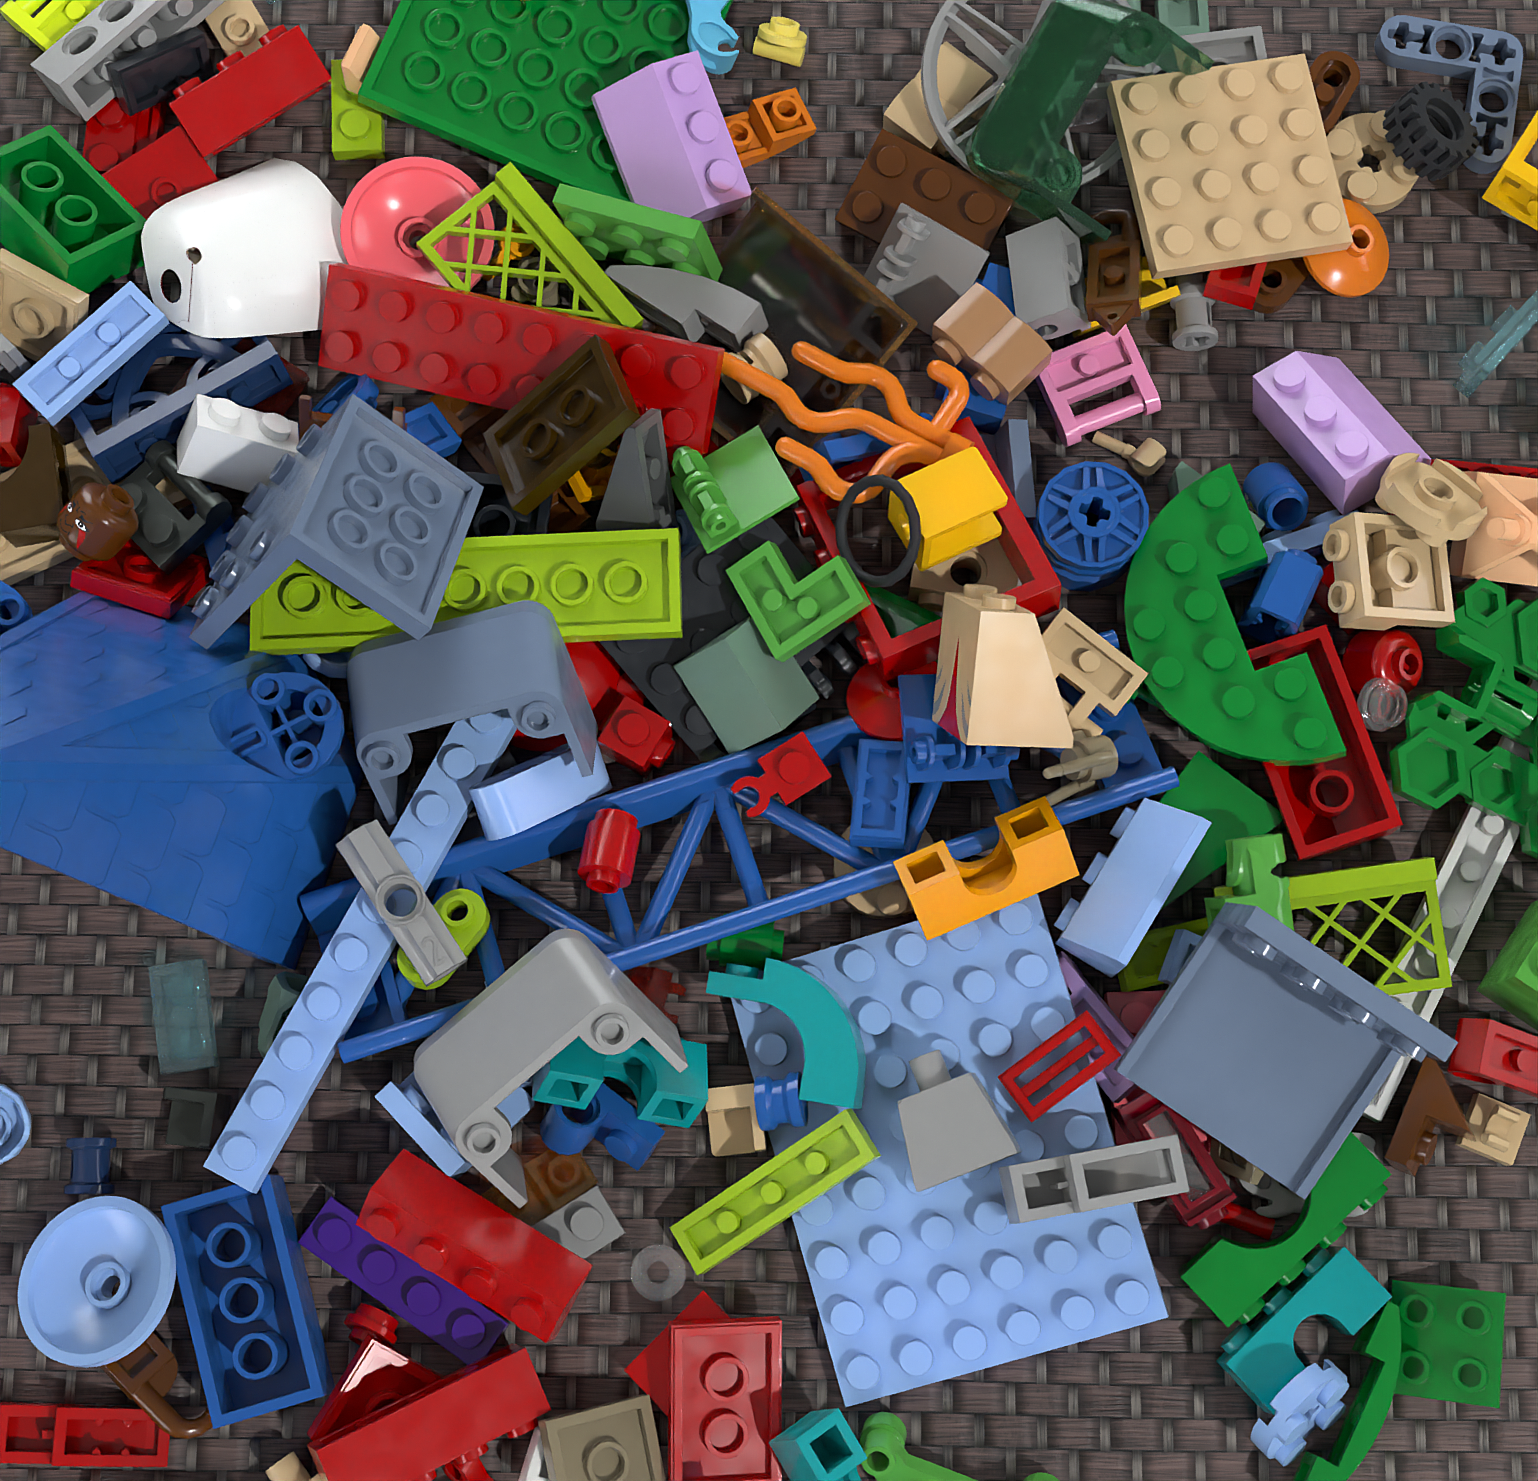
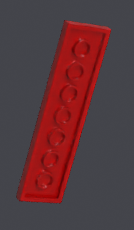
(503, 349)

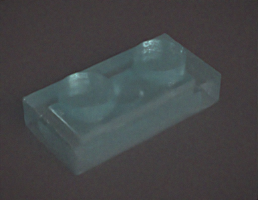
(183, 1017)

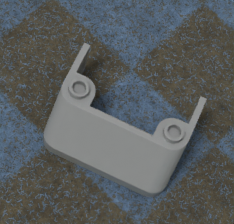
(516, 1028)

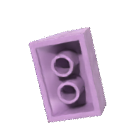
(673, 140)
(1330, 426)

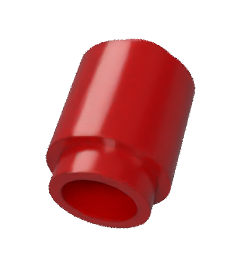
(609, 851)

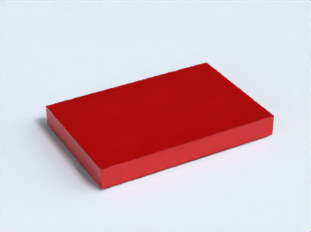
(724, 1399)

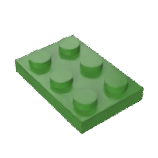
(636, 233)

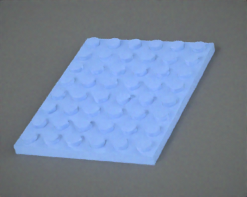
(938, 1275)

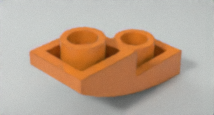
(770, 126)

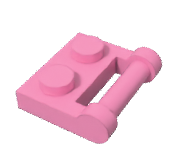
(1089, 370)

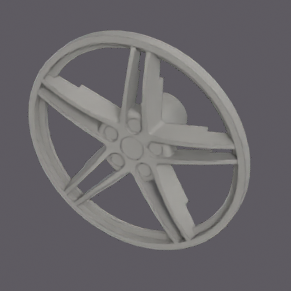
(1001, 65)

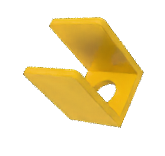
(953, 505)

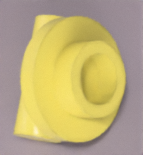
(781, 41)

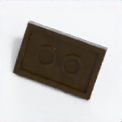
(562, 426)

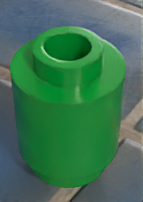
(748, 947)

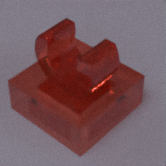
(656, 986)

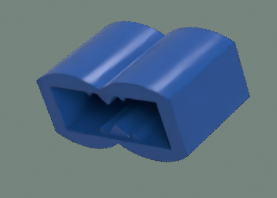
(1281, 597)

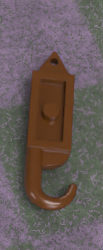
(1115, 272)
(147, 1378)

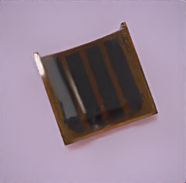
(805, 298)

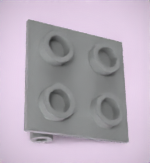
(924, 266)

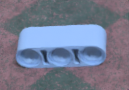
(535, 792)

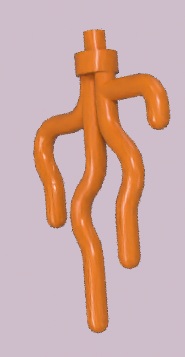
(911, 435)

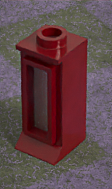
(1208, 1191)

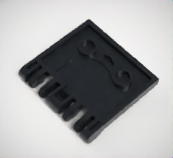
(709, 610)

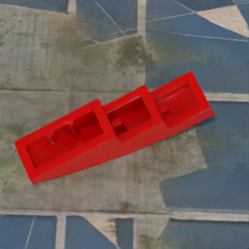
(80, 1435)

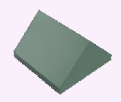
(744, 687)

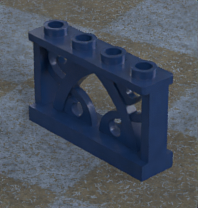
(231, 375)

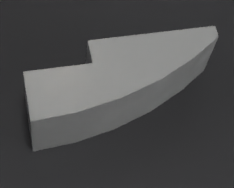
(690, 304)
(1093, 1179)

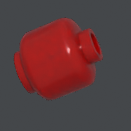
(1383, 655)

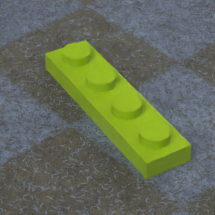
(775, 1191)

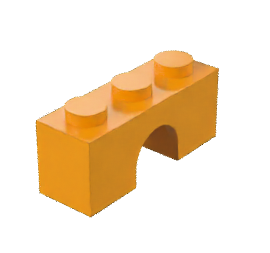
(1026, 860)

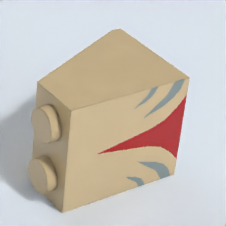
(996, 674)

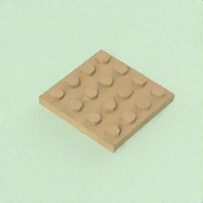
(1228, 166)

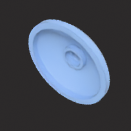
(71, 1278)

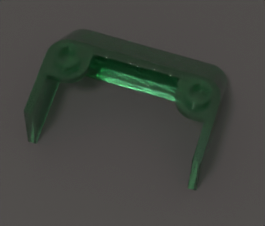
(1022, 128)

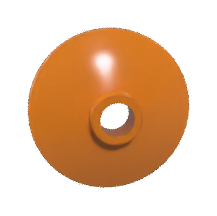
(1359, 267)

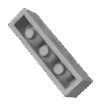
(78, 63)

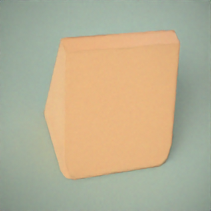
(359, 57)

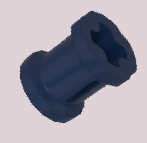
(90, 1166)

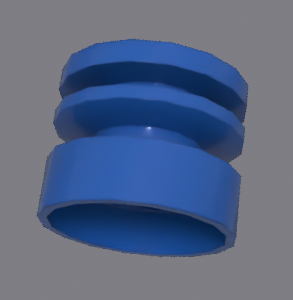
(1082, 554)

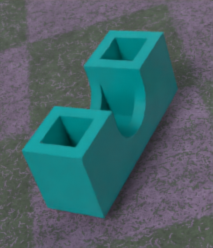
(659, 1088)
(1331, 1285)
(819, 1448)

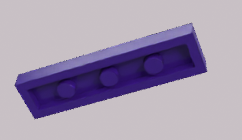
(402, 1285)

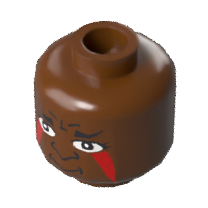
(97, 522)

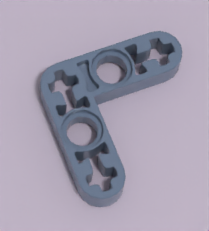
(1482, 74)

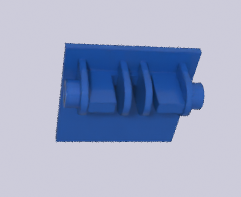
(934, 753)

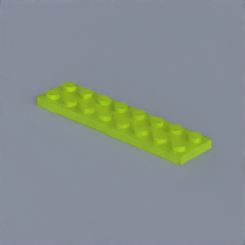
(590, 581)

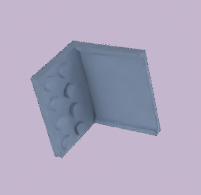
(359, 510)
(1273, 1045)

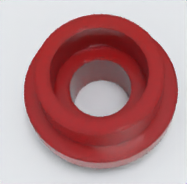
(371, 1321)

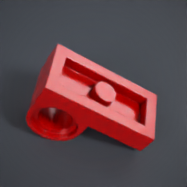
(1495, 1055)

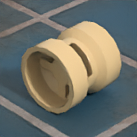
(761, 354)

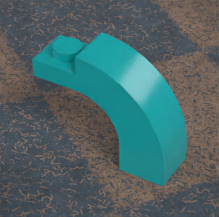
(831, 1039)

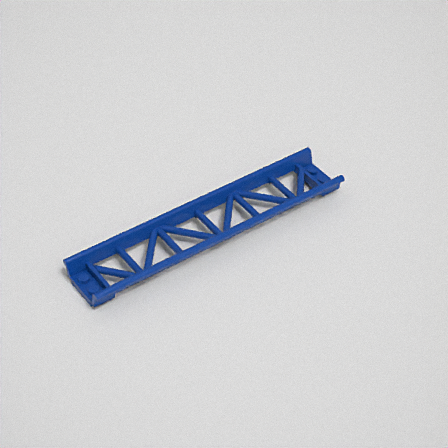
(701, 790)

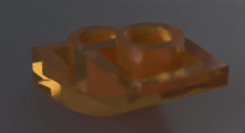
(550, 1184)

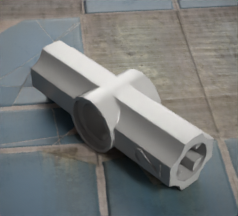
(382, 872)

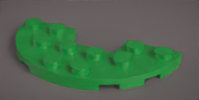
(1191, 644)

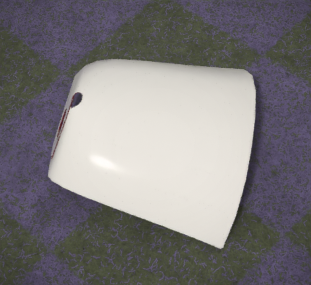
(262, 251)

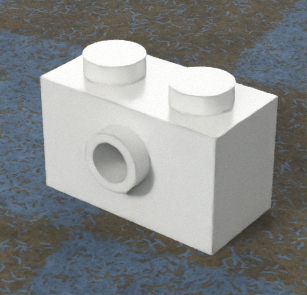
(233, 443)

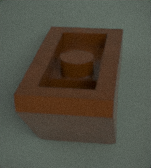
(1428, 1106)

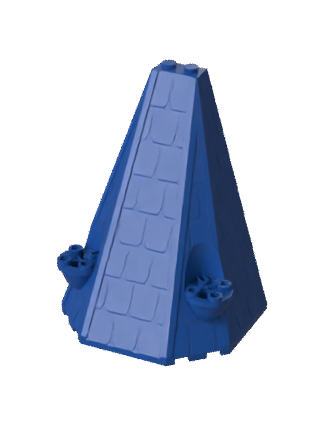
(172, 767)

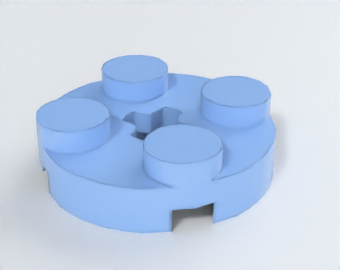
(1300, 1407)

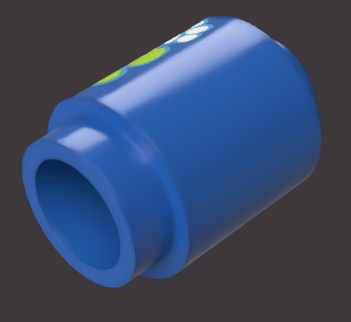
(1276, 496)

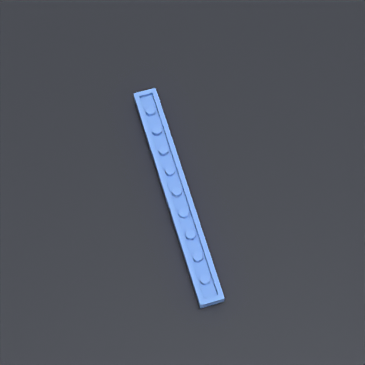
(355, 957)

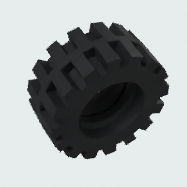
(1430, 131)

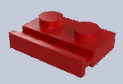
(115, 135)

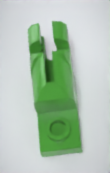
(1251, 878)

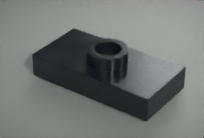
(160, 69)

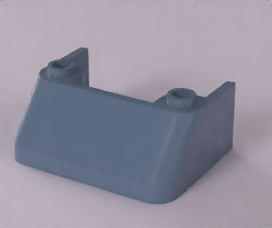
(460, 671)

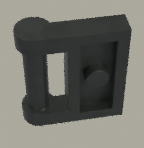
(161, 528)

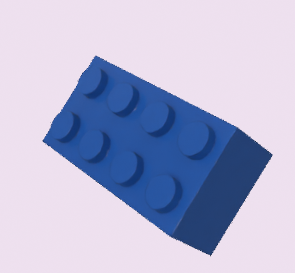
(248, 1301)

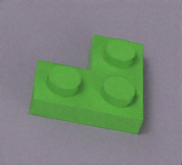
(792, 611)

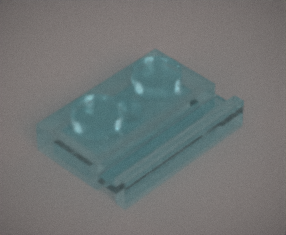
(1509, 331)

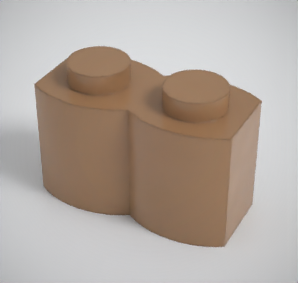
(990, 345)

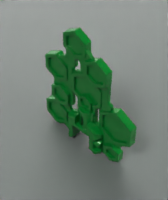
(1440, 730)

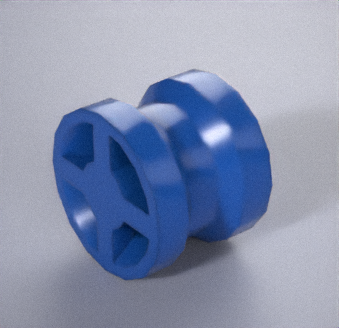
(779, 1101)

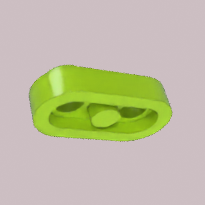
(466, 932)

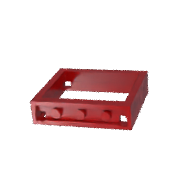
(918, 647)

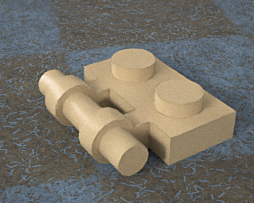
(1092, 668)

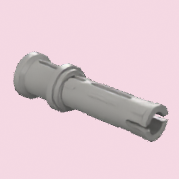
(1193, 314)

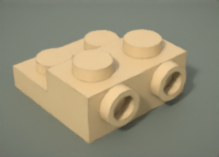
(1386, 574)

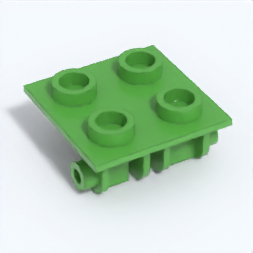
(730, 487)

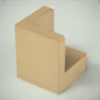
(733, 1121)

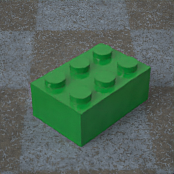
(65, 213)

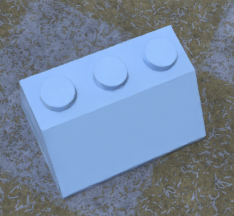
(1129, 884)

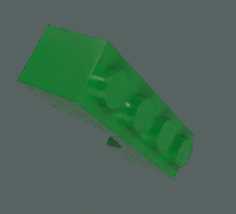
(1236, 1274)

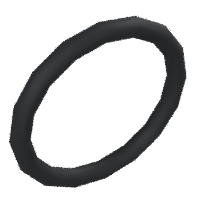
(914, 528)

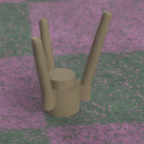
(1083, 764)

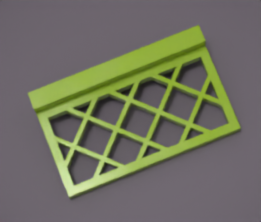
(550, 238)
(1375, 882)

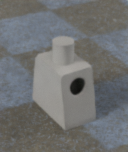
(950, 1124)

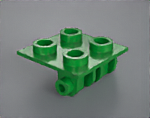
(1450, 1343)

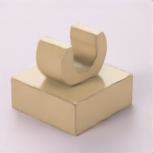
(1496, 1129)

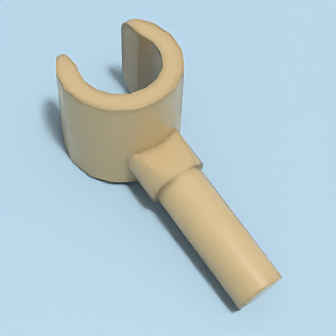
(1144, 459)

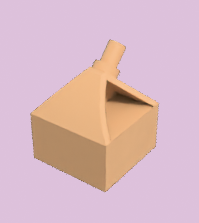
(1507, 538)

